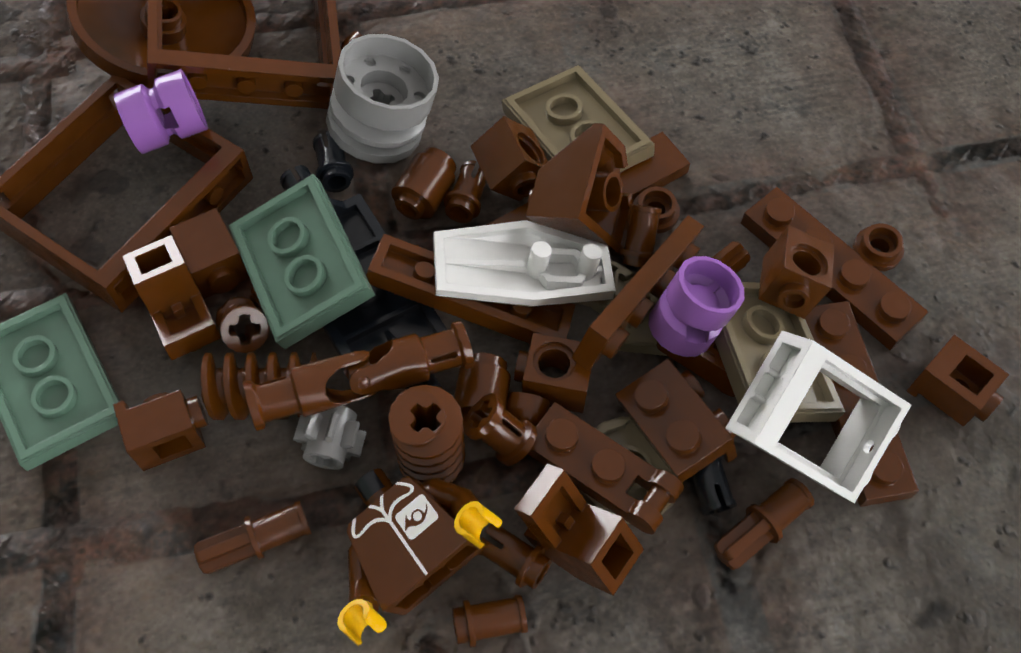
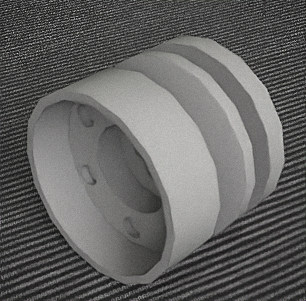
(381, 98)

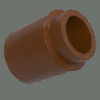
(424, 184)
(486, 377)

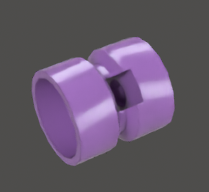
(143, 115)
(696, 306)

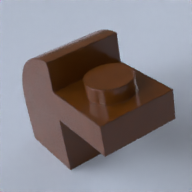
(171, 297)
(575, 534)

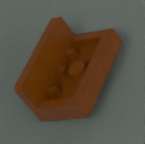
(677, 420)

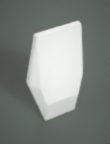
(521, 265)

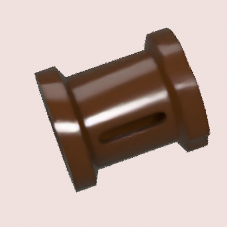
(255, 332)
(500, 429)

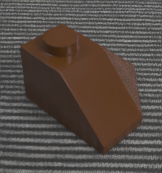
(584, 190)

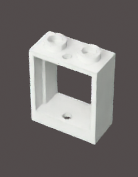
(779, 392)

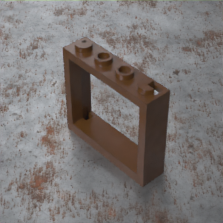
(252, 78)
(70, 144)

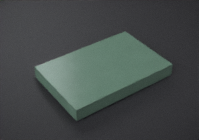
(300, 261)
(51, 383)

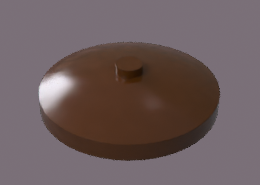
(116, 31)

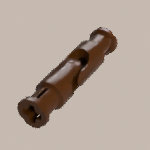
(385, 367)

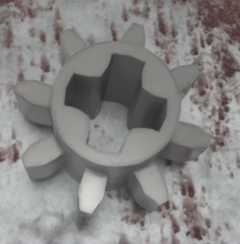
(330, 437)

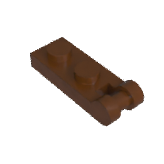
(604, 468)

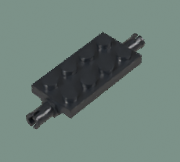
(385, 314)

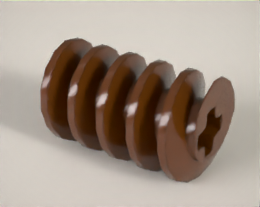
(223, 387)
(428, 433)

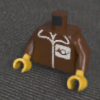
(407, 545)

